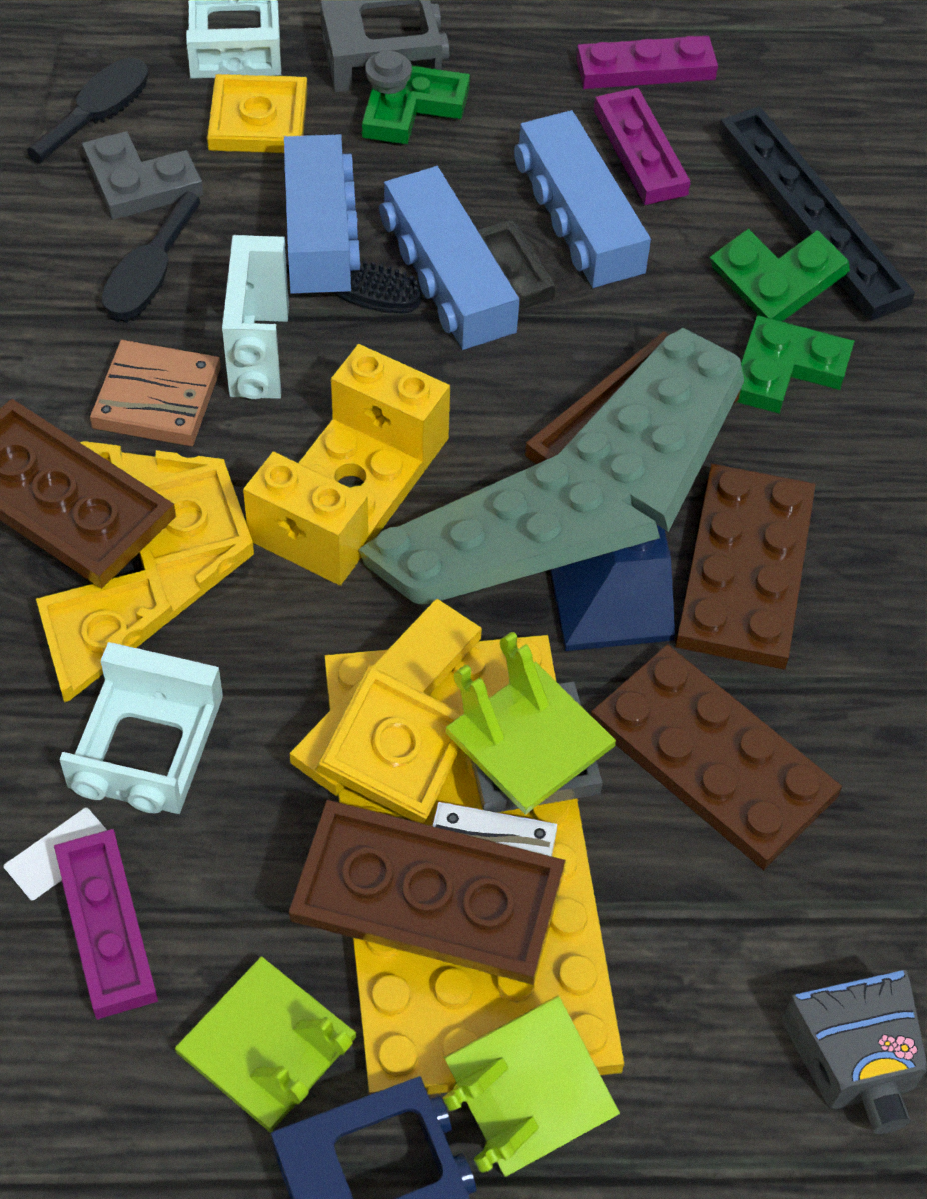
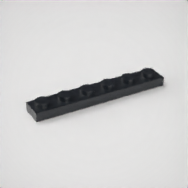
(812, 207)

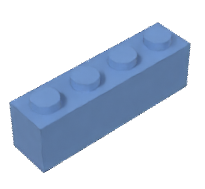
(582, 199)
(320, 214)
(449, 258)

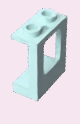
(233, 50)
(254, 293)
(153, 690)

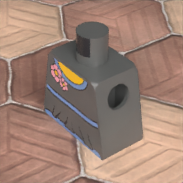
(861, 1045)

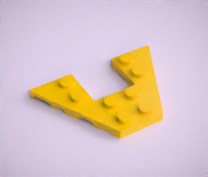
(179, 565)

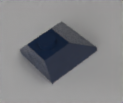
(616, 597)

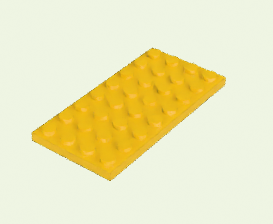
(427, 1007)

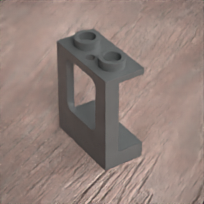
(350, 47)

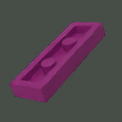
(646, 62)
(641, 146)
(105, 924)

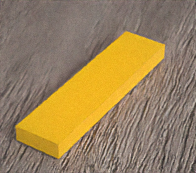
(417, 658)

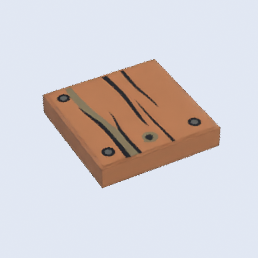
(156, 393)

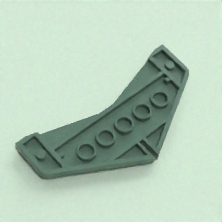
(587, 501)

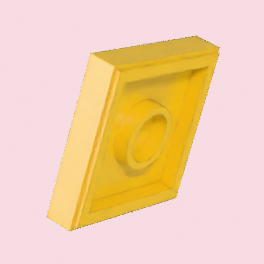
(256, 112)
(392, 745)

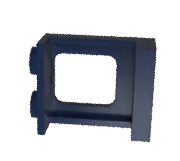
(308, 1147)

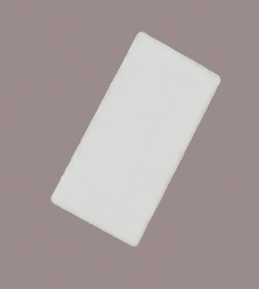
(37, 866)

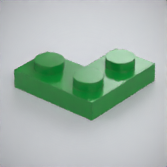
(427, 92)
(781, 285)
(786, 351)

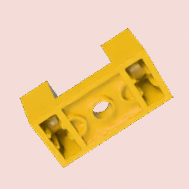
(383, 431)

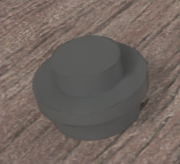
(388, 71)

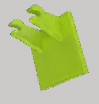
(529, 732)
(266, 1043)
(529, 1087)

